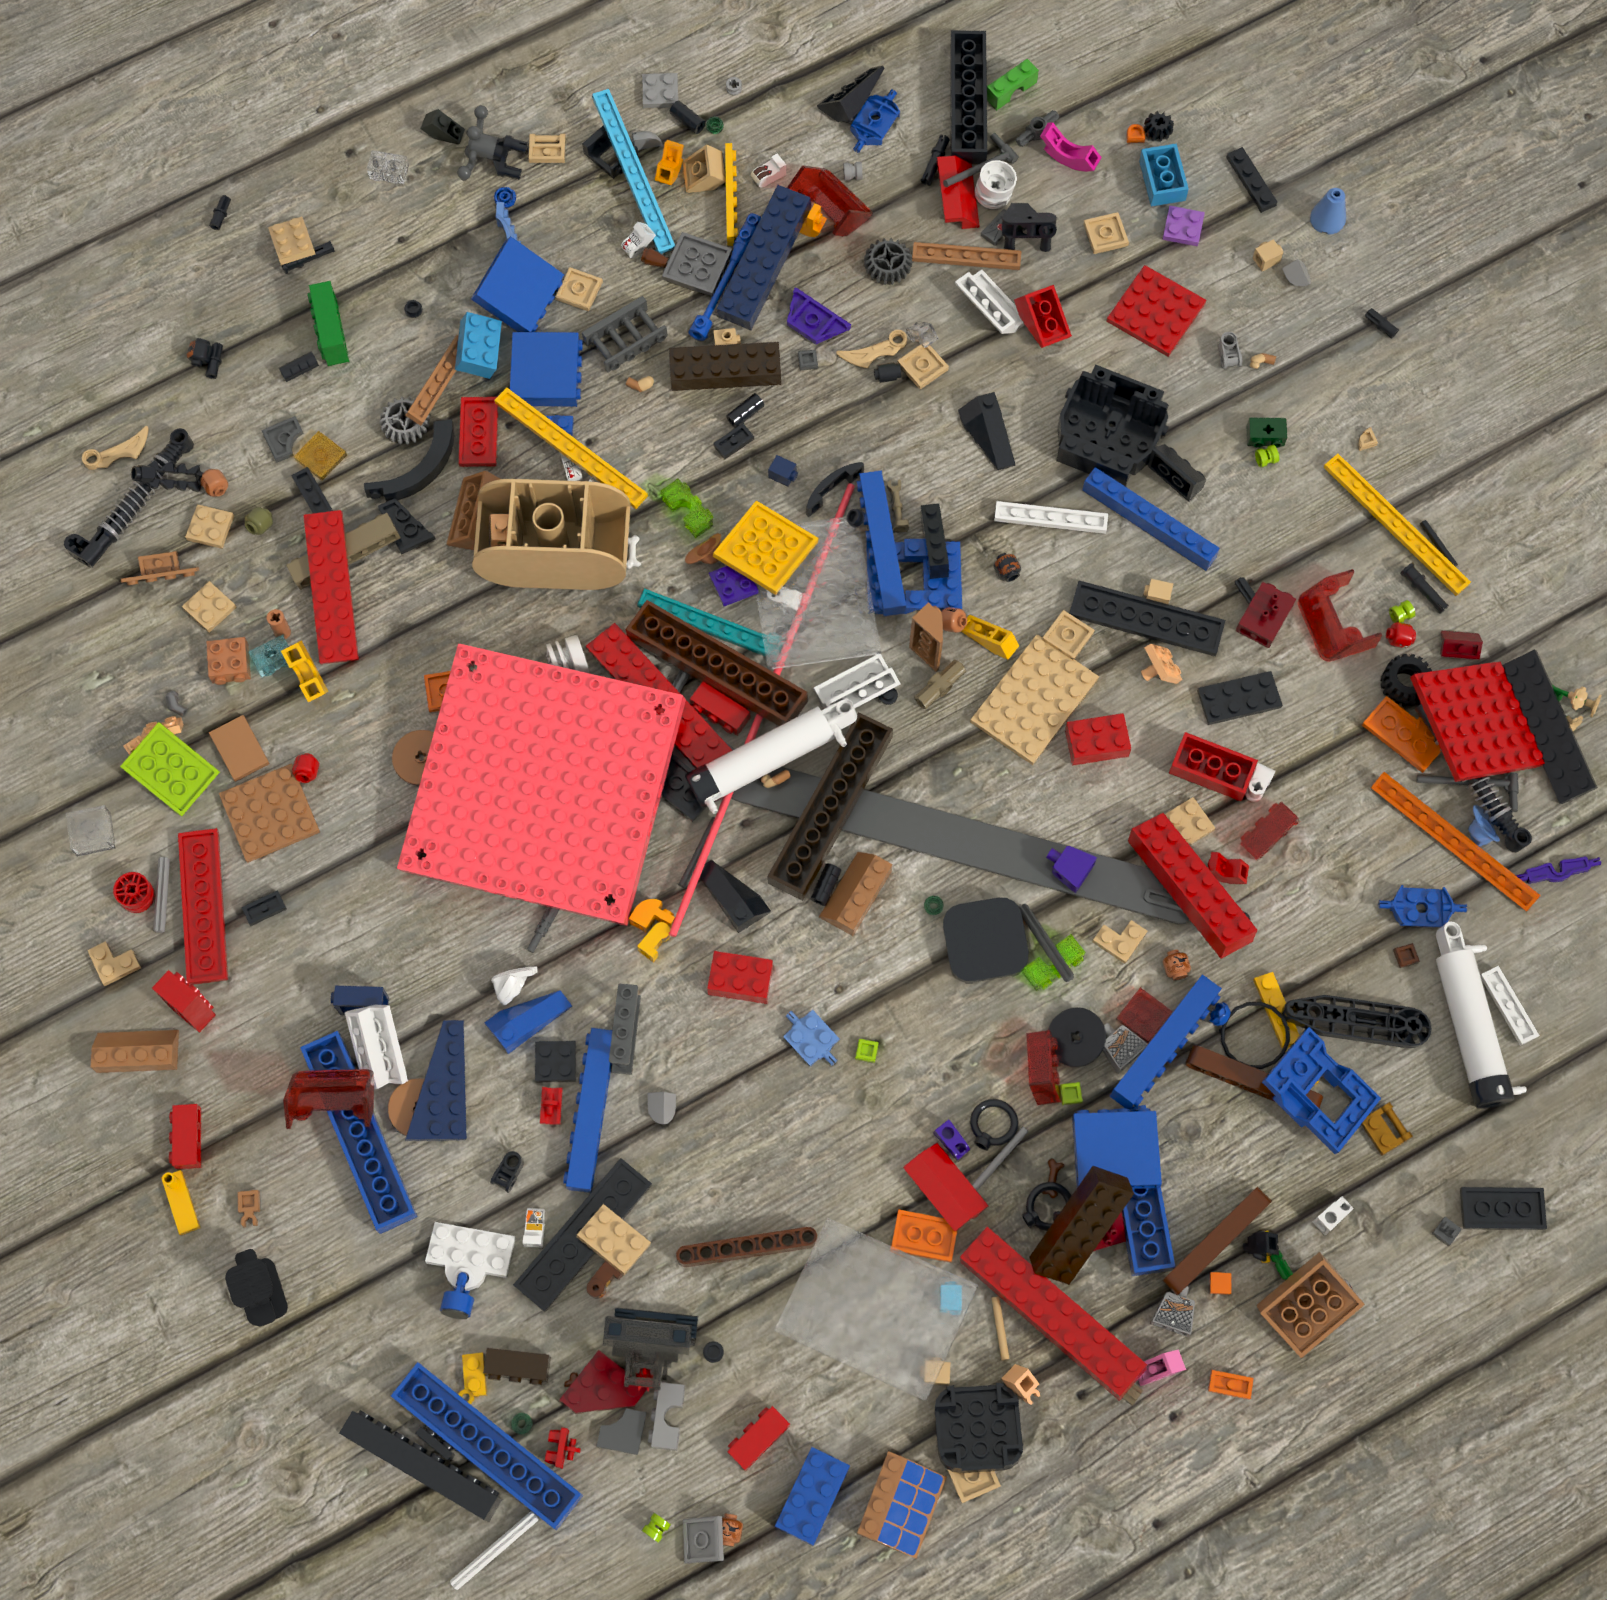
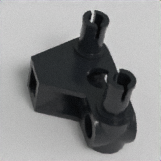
(1023, 217)

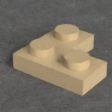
(1121, 945)
(112, 968)

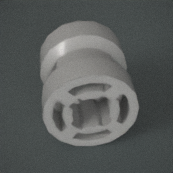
(852, 171)

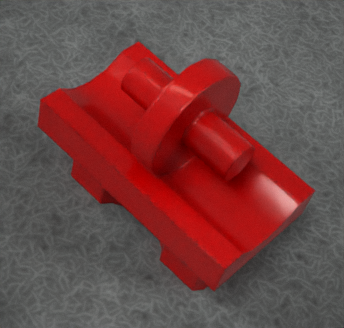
(551, 1106)
(561, 1437)

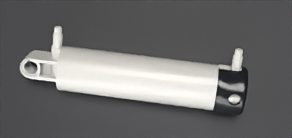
(769, 752)
(1472, 1020)

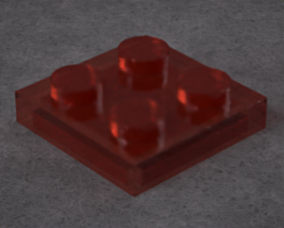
(1144, 1015)

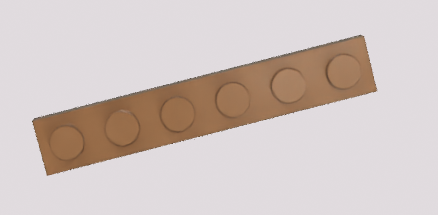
(966, 256)
(435, 385)

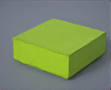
(866, 1050)
(1071, 1093)

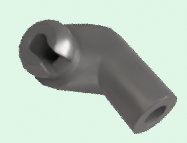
(172, 703)

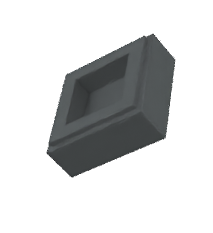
(807, 360)

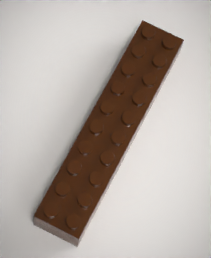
(716, 664)

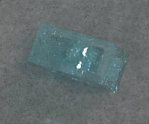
(262, 656)

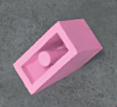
(1162, 1367)

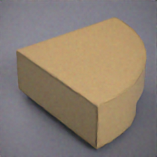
(1367, 440)

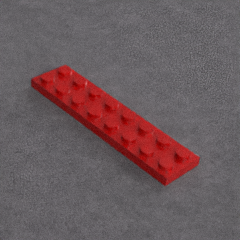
(331, 587)
(202, 906)

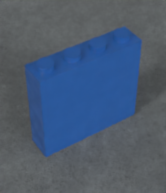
(518, 286)
(546, 368)
(1118, 1143)

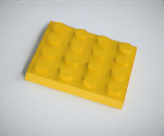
(765, 547)

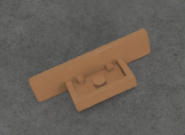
(157, 566)

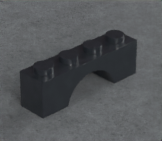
(935, 541)

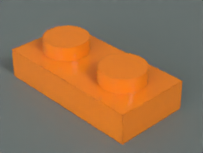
(1230, 1384)

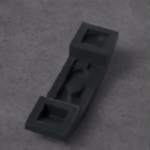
(848, 472)

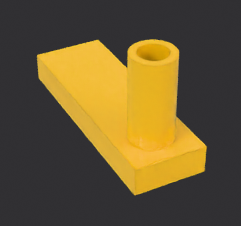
(180, 1202)

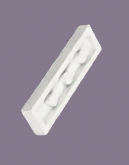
(1509, 1005)

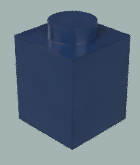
(782, 471)

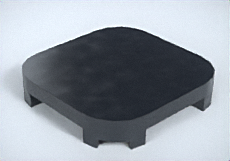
(985, 940)
(978, 1428)

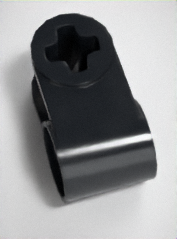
(507, 1172)

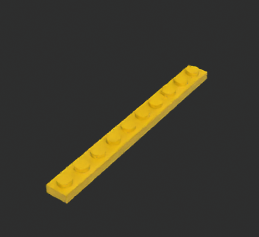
(569, 446)
(1397, 524)

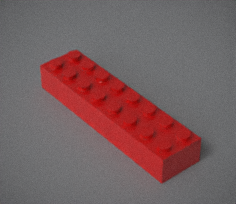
(1192, 885)

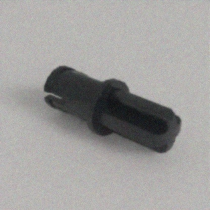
(220, 212)
(1381, 323)
(215, 361)

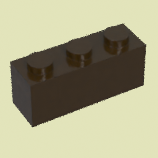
(516, 1366)

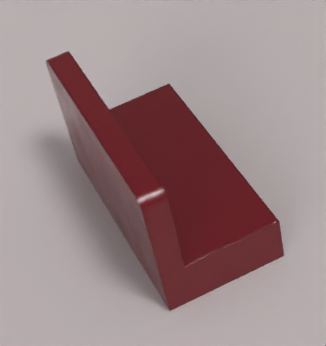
(1461, 645)

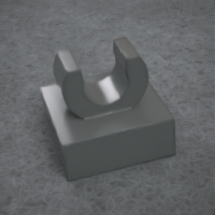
(1446, 1231)

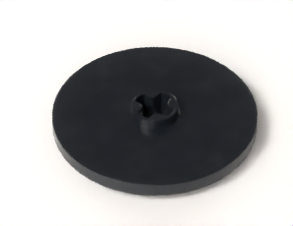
(1092, 1035)

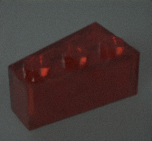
(1269, 830)
(1042, 1067)

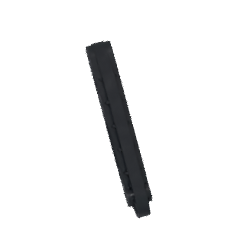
(1348, 1018)

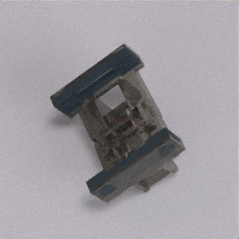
(650, 1342)

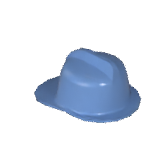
(1481, 829)

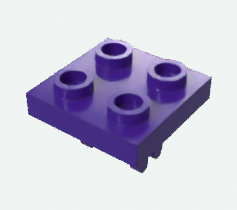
(732, 585)

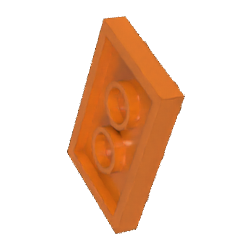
(924, 1236)

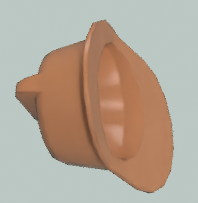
(704, 551)

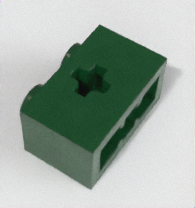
(1266, 432)

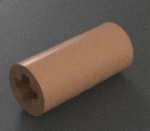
(278, 623)

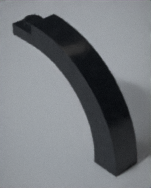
(423, 473)

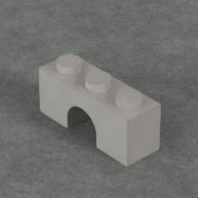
(663, 1435)

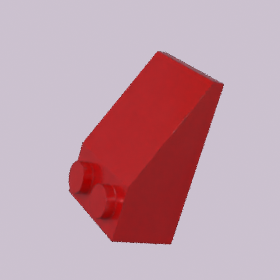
(1043, 316)

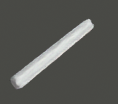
(494, 1550)

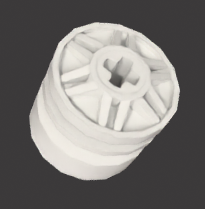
(995, 184)
(568, 657)

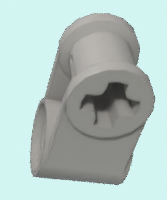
(1229, 354)

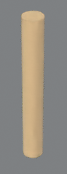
(1000, 1328)

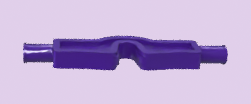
(1567, 868)

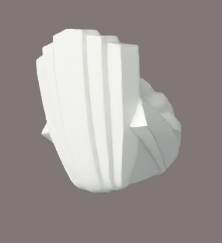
(510, 983)

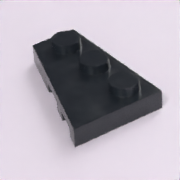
(411, 531)

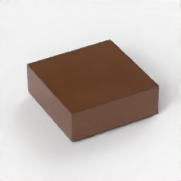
(1406, 955)

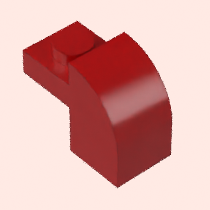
(1228, 870)

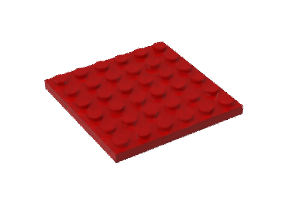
(1477, 721)

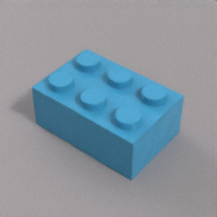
(1163, 174)
(478, 345)

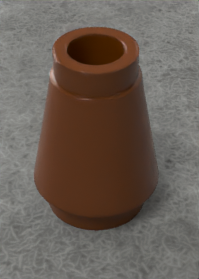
(653, 258)

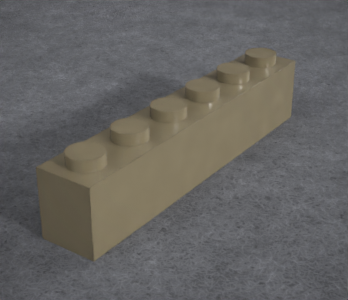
(359, 543)

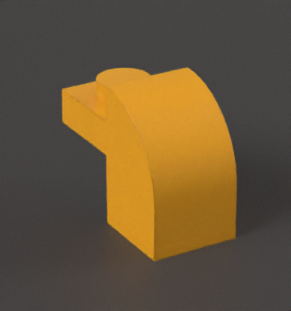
(670, 164)
(814, 222)
(648, 912)

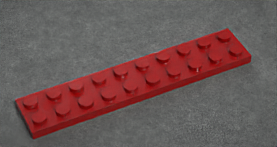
(629, 664)

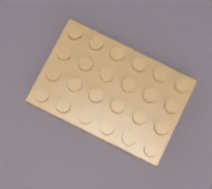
(1034, 699)

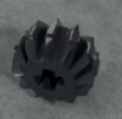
(1158, 126)

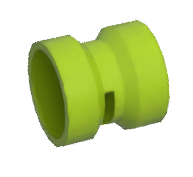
(1266, 456)
(1402, 612)
(652, 1531)

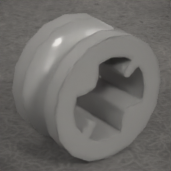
(733, 91)

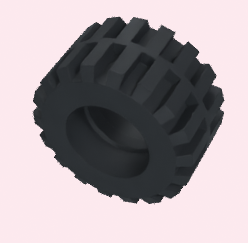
(1391, 684)

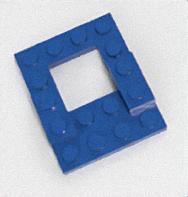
(939, 591)
(1299, 1072)

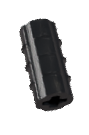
(687, 117)
(298, 366)
(745, 410)
(825, 884)

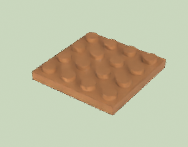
(269, 813)

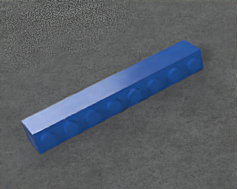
(1150, 519)
(882, 543)
(1165, 1042)
(590, 1112)

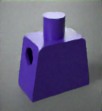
(1071, 866)

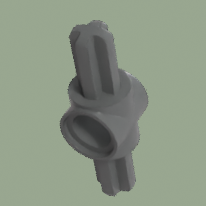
(1037, 122)

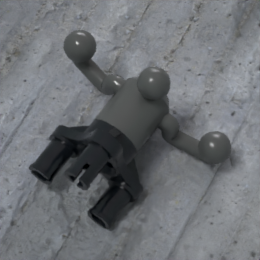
(490, 148)

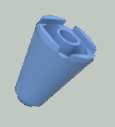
(1330, 212)

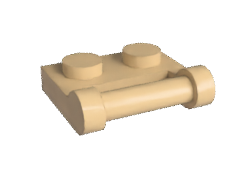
(547, 152)

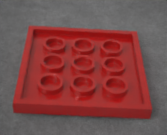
(1156, 310)

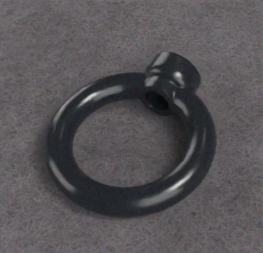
(983, 1139)
(1030, 1216)

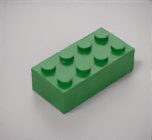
(327, 323)

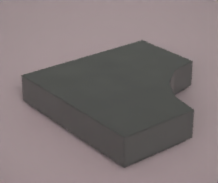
(282, 437)
(624, 1434)

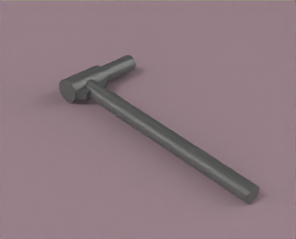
(1006, 152)
(1509, 783)

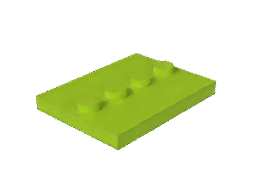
(170, 769)

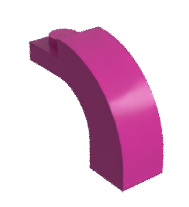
(1067, 153)

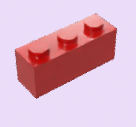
(720, 709)
(185, 1136)
(758, 1437)

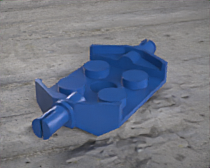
(873, 131)
(1437, 903)

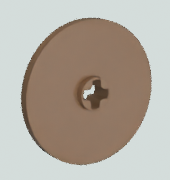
(407, 752)
(403, 1103)

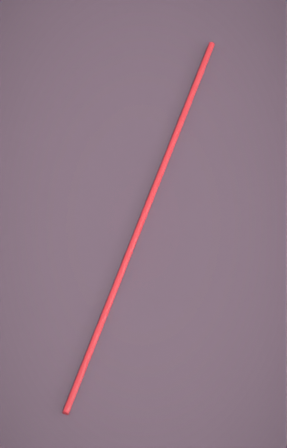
(726, 799)

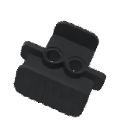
(256, 1288)

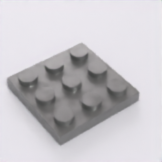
(697, 264)

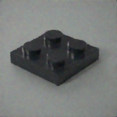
(555, 1061)

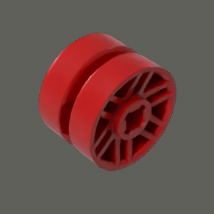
(125, 888)

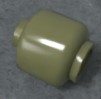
(258, 521)

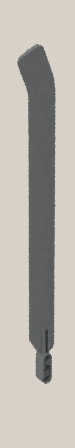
(970, 844)

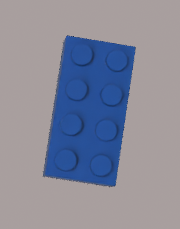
(812, 1496)

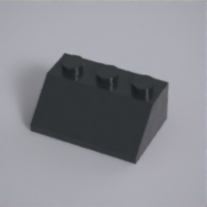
(1176, 471)

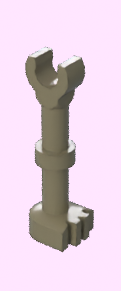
(898, 525)

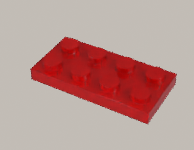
(478, 432)

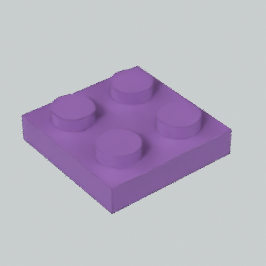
(1183, 225)

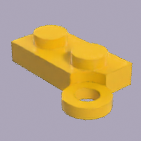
(473, 1376)

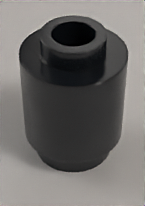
(887, 372)

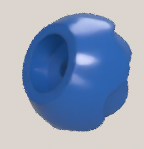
(505, 192)
(1220, 1014)

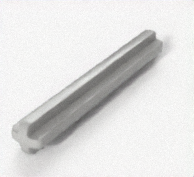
(161, 895)

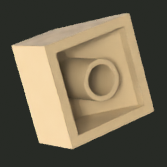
(704, 170)

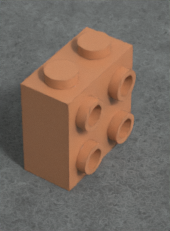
(228, 660)

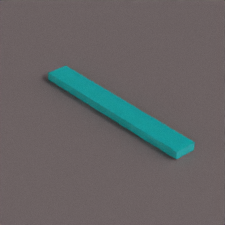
(707, 622)

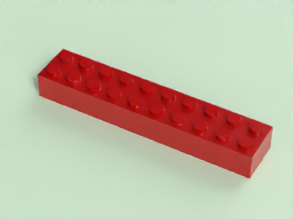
(1053, 1313)

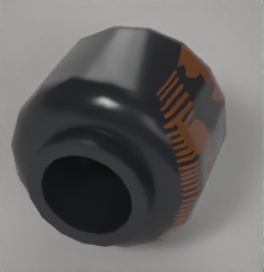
(199, 352)
(1007, 567)

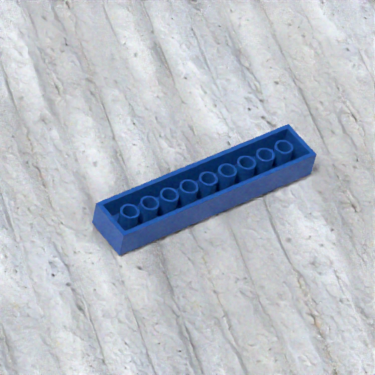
(363, 1146)
(487, 1446)

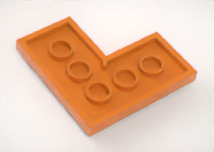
(1403, 734)

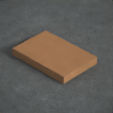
(239, 748)

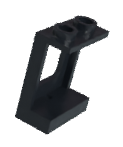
(596, 146)

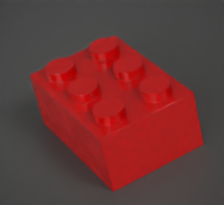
(1098, 739)
(740, 977)

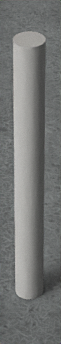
(999, 1158)

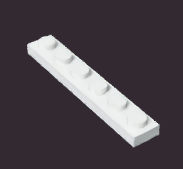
(1051, 517)

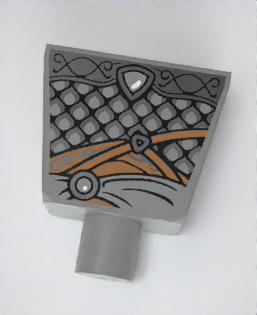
(1122, 1047)
(1175, 1313)

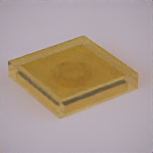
(320, 455)

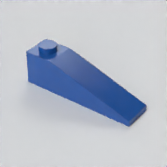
(524, 1020)

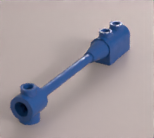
(702, 323)

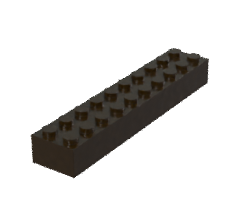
(830, 807)

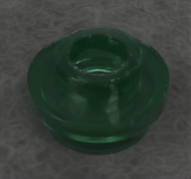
(714, 121)
(933, 899)
(521, 1416)

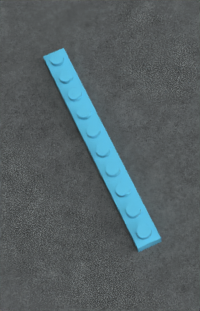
(633, 170)

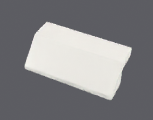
(991, 301)
(858, 683)
(376, 1044)

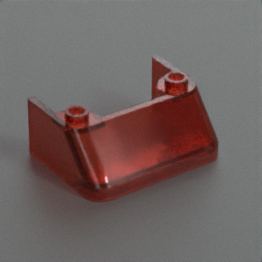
(833, 197)
(1324, 625)
(329, 1091)

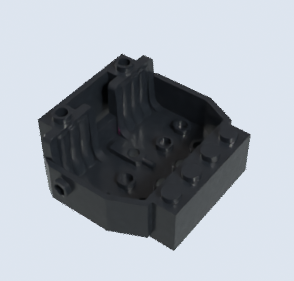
(1110, 399)

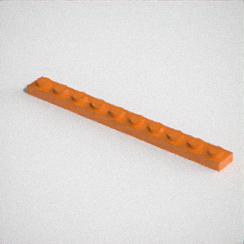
(1455, 841)

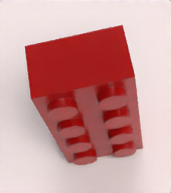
(1213, 766)
(184, 1000)

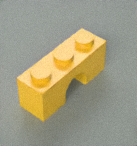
(307, 673)

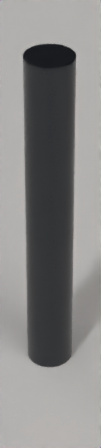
(1437, 542)

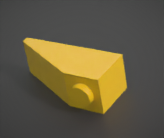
(992, 637)

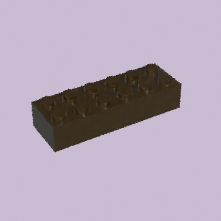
(725, 366)
(1081, 1225)

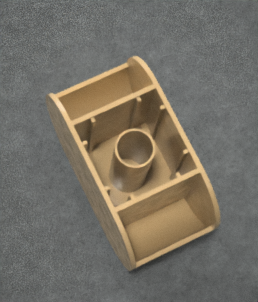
(555, 534)

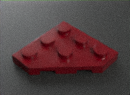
(600, 1388)

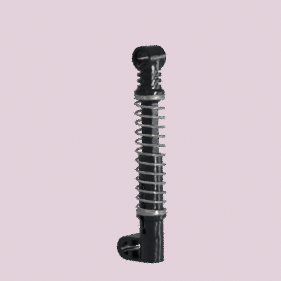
(109, 531)
(1515, 838)

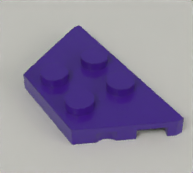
(814, 319)

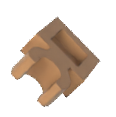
(248, 1204)

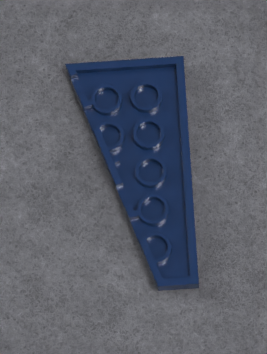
(442, 1099)

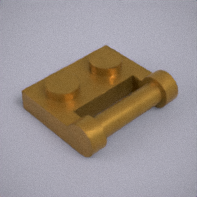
(1380, 1132)

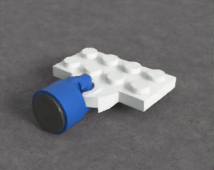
(467, 1259)

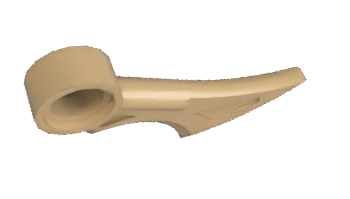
(867, 355)
(129, 448)

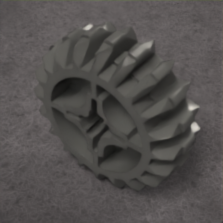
(880, 267)

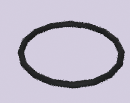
(1287, 1029)

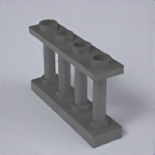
(623, 317)
(625, 1029)

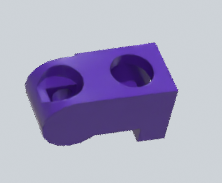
(952, 1140)

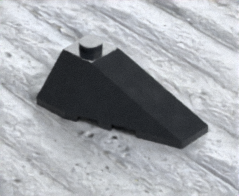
(852, 97)
(986, 425)
(735, 898)

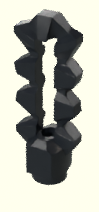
(148, 475)

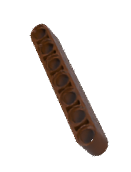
(1235, 1073)
(1217, 1241)
(738, 1253)

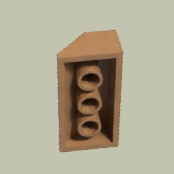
(465, 517)
(927, 635)
(856, 892)
(135, 1051)

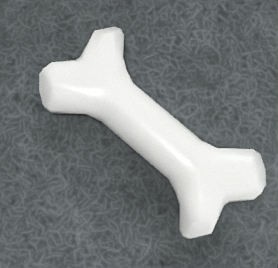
(632, 561)

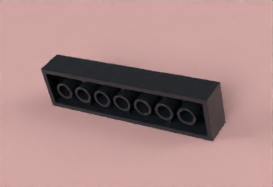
(968, 96)
(424, 1468)

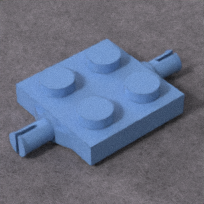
(811, 1038)

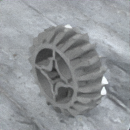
(394, 417)

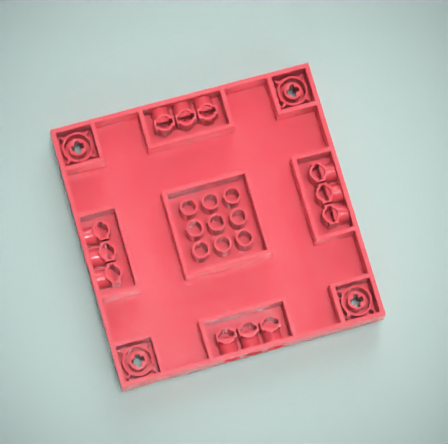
(542, 784)

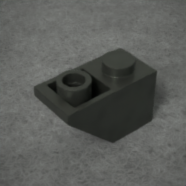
(442, 127)

